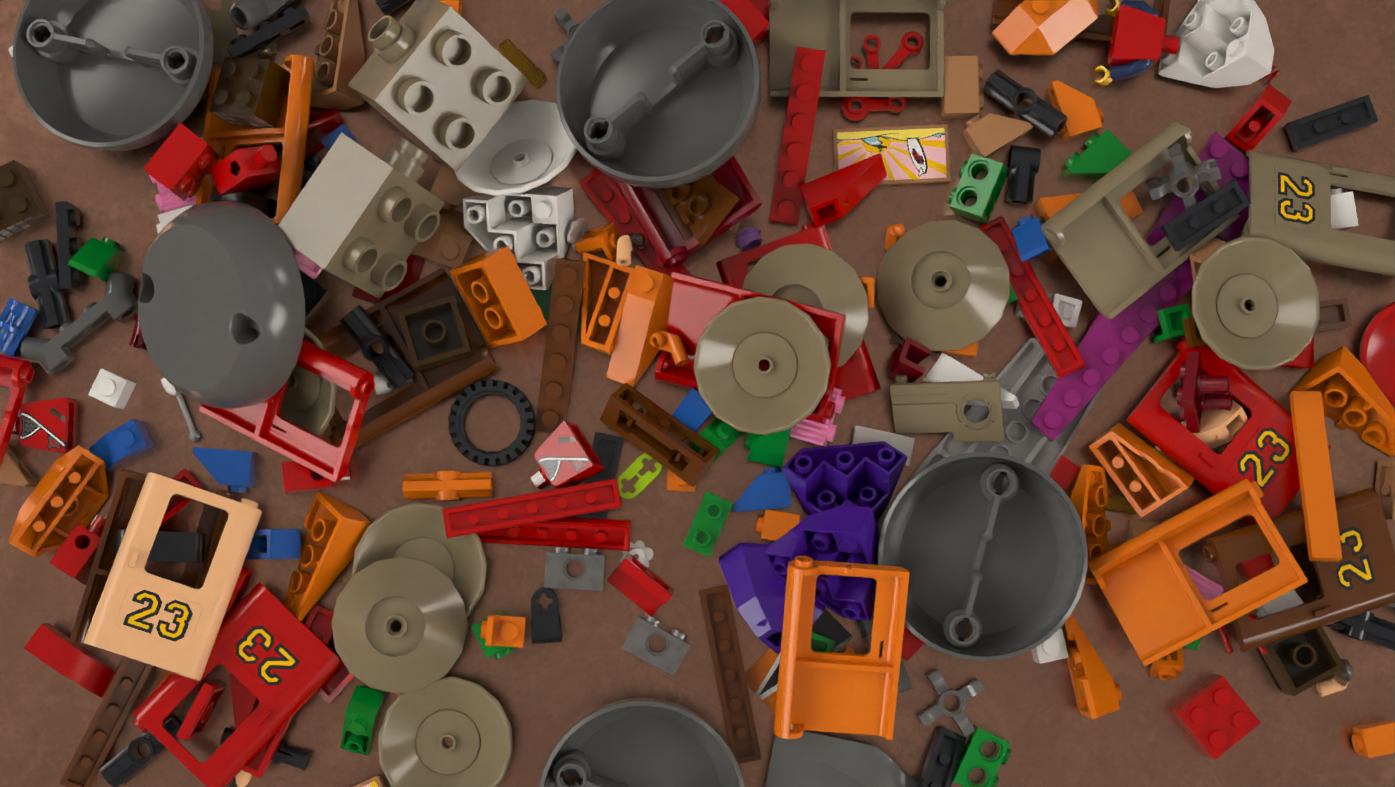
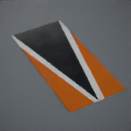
(763, 675)

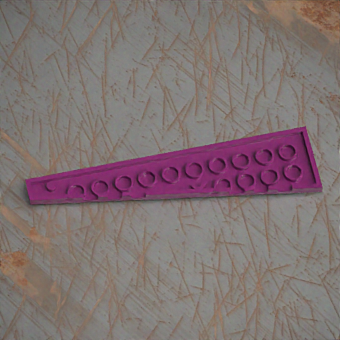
(1114, 340)

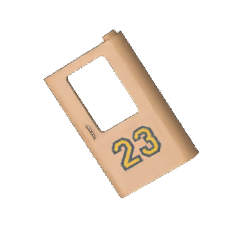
(160, 618)

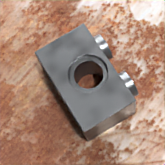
(557, 574)
(667, 659)

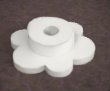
(576, 230)
(645, 553)

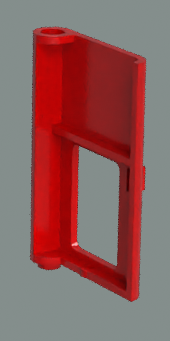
(700, 299)

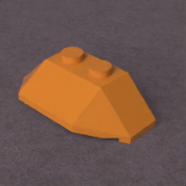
(1045, 25)
(62, 499)

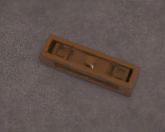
(658, 434)

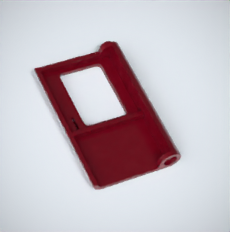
(663, 231)

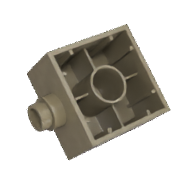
(437, 80)
(364, 214)

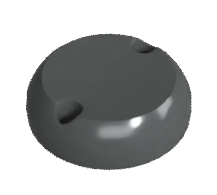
(112, 68)
(659, 89)
(222, 305)
(985, 556)
(642, 746)

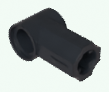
(1023, 165)

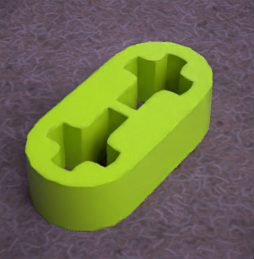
(632, 471)

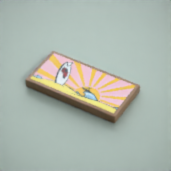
(908, 152)

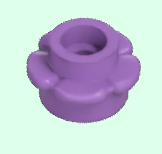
(748, 238)

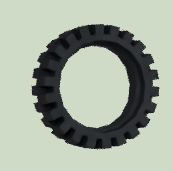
(458, 412)

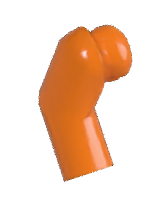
(893, 233)
(670, 343)

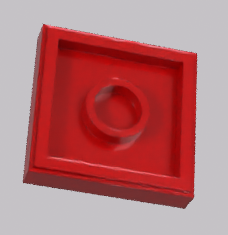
(201, 709)

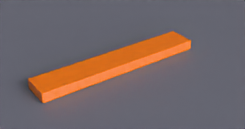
(1315, 476)

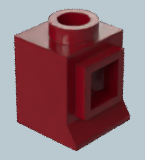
(905, 360)

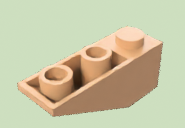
(1218, 426)

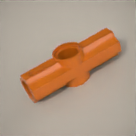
(447, 485)

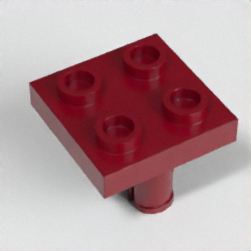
(1201, 392)

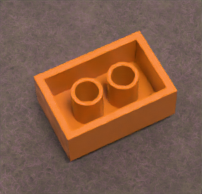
(498, 297)

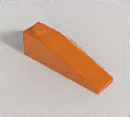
(643, 314)
(1352, 398)
(1089, 499)
(327, 550)
(1091, 680)

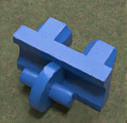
(14, 326)

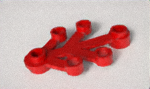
(873, 63)

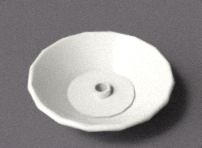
(519, 151)

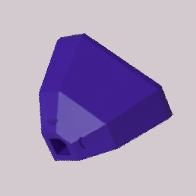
(845, 476)
(836, 536)
(758, 591)

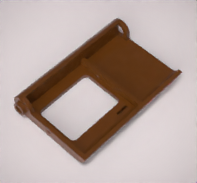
(121, 509)

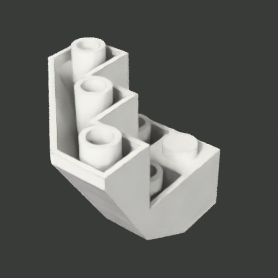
(1221, 45)
(528, 223)

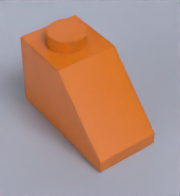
(1080, 109)

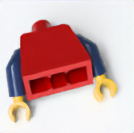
(1135, 40)

